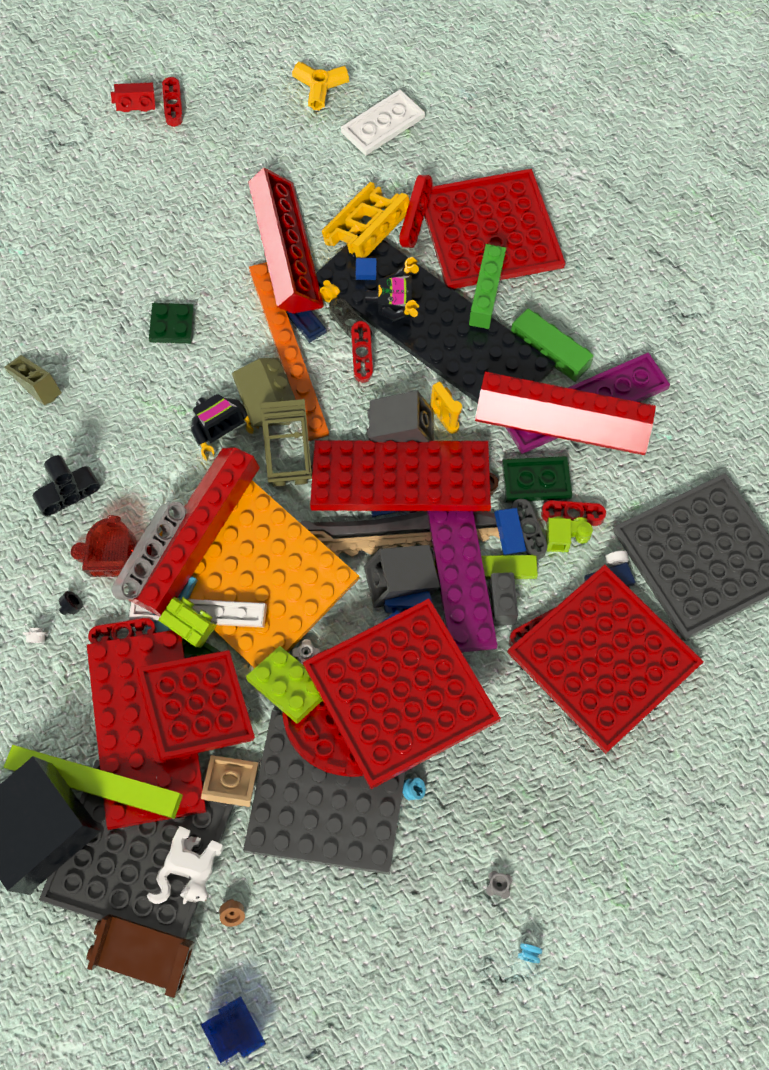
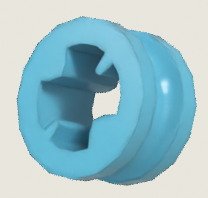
(414, 789)
(530, 953)

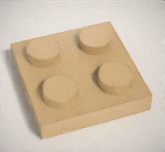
(229, 781)

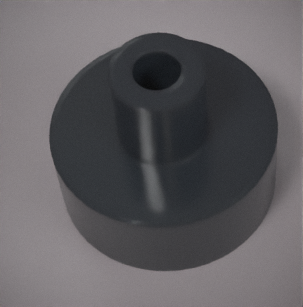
(70, 603)

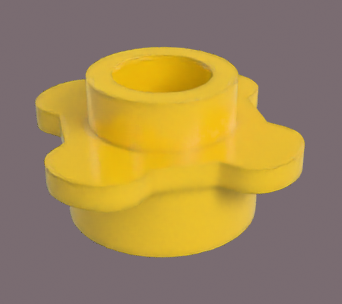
(329, 291)

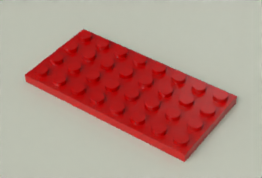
(400, 476)
(124, 728)

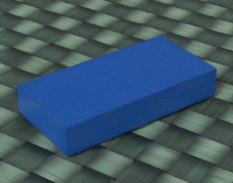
(510, 531)

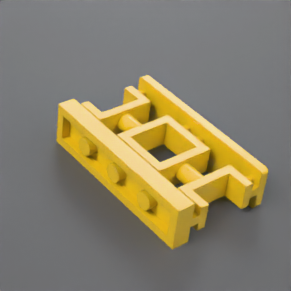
(375, 230)

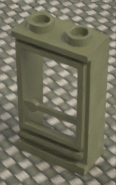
(286, 412)

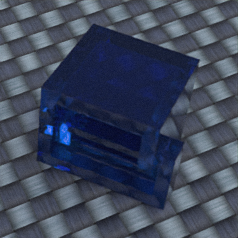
(233, 1032)

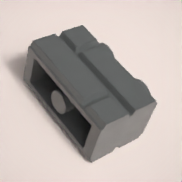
(503, 599)

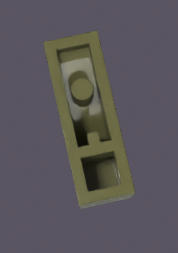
(34, 380)

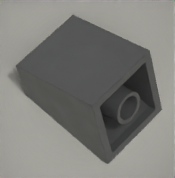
(400, 418)
(400, 573)

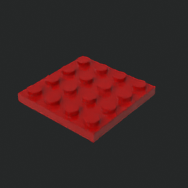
(194, 705)

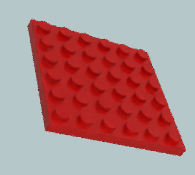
(492, 211)
(605, 658)
(400, 693)

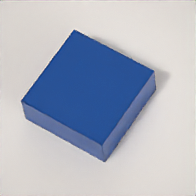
(365, 268)

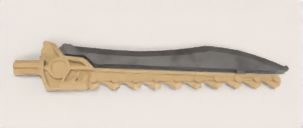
(414, 523)

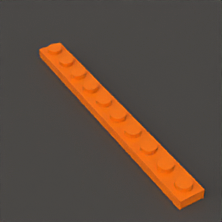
(288, 351)

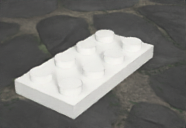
(382, 122)

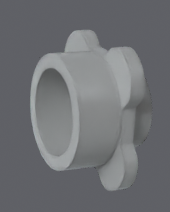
(505, 881)

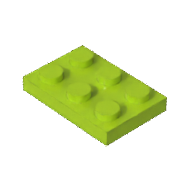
(285, 684)

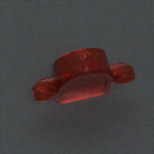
(106, 548)

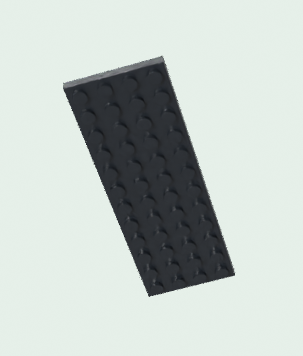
(441, 330)

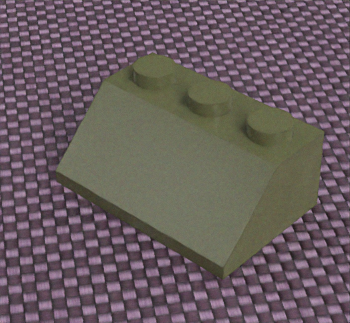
(262, 383)

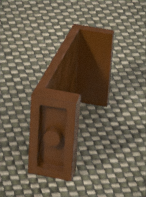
(140, 953)

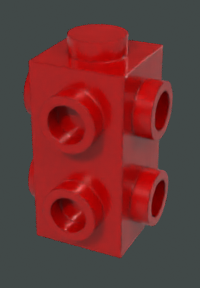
(133, 97)

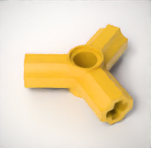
(319, 82)

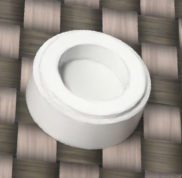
(616, 558)

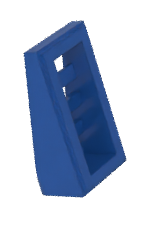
(405, 602)

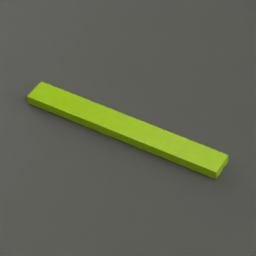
(104, 783)

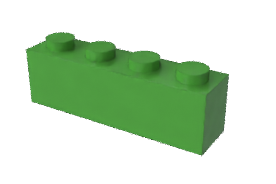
(487, 286)
(546, 338)

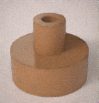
(231, 913)

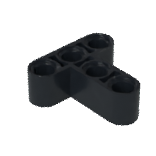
(65, 486)

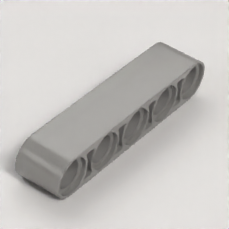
(140, 556)

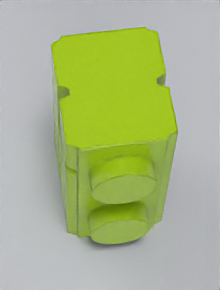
(187, 621)

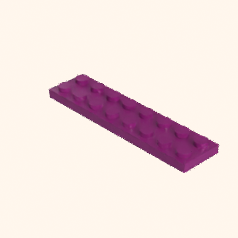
(628, 381)
(462, 580)

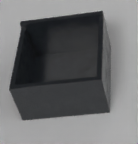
(39, 825)

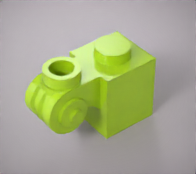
(561, 530)

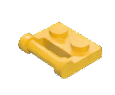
(443, 405)

